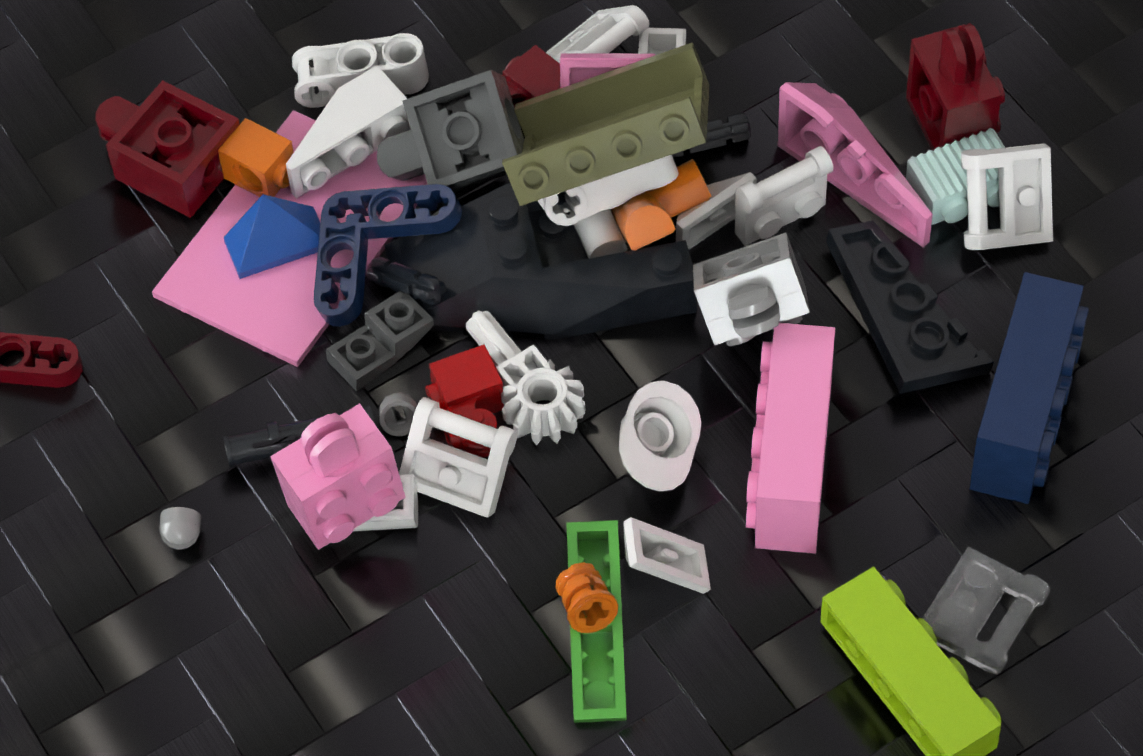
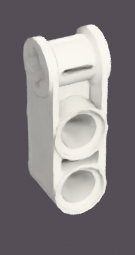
(336, 64)
(609, 191)

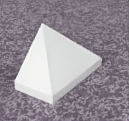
(712, 214)
(666, 555)

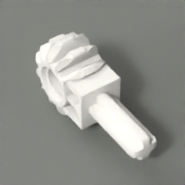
(529, 379)

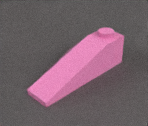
(860, 165)

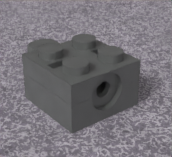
(456, 139)

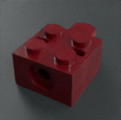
(952, 86)
(166, 145)

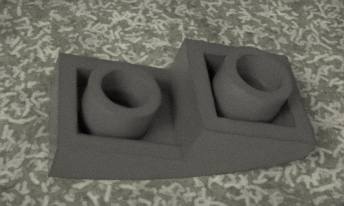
(385, 338)

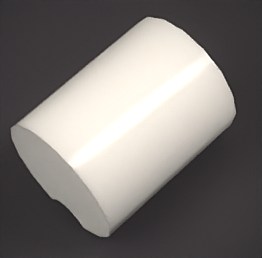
(600, 235)

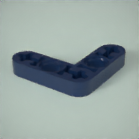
(356, 232)

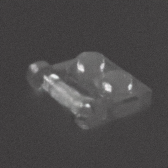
(969, 600)

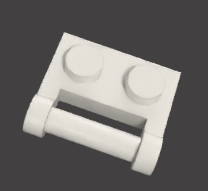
(602, 31)
(1023, 196)
(782, 197)
(451, 472)

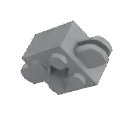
(750, 290)

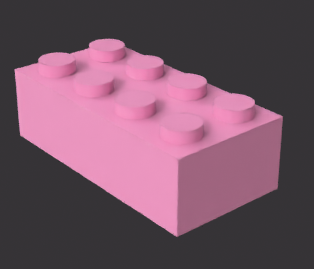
(790, 438)

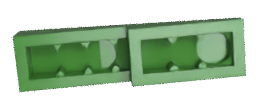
(599, 655)

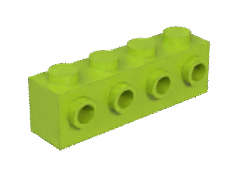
(909, 668)

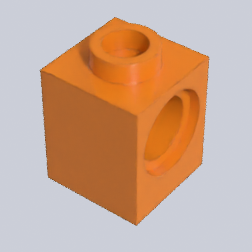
(256, 159)

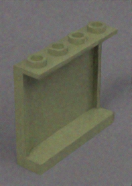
(610, 124)

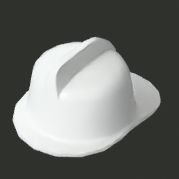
(660, 435)

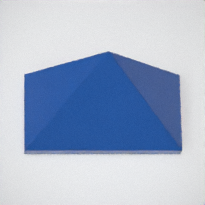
(272, 235)

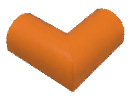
(650, 213)

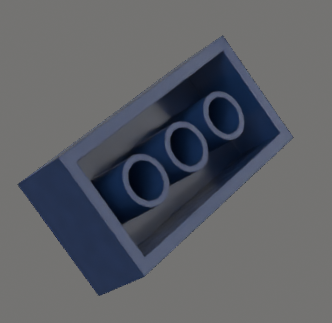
(1029, 389)

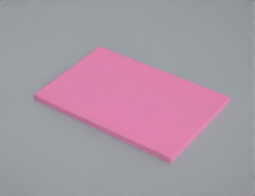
(275, 305)

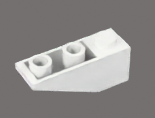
(347, 130)

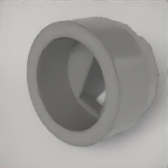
(388, 416)
(179, 527)

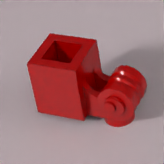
(470, 388)

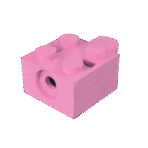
(338, 475)

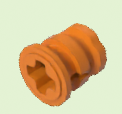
(586, 595)

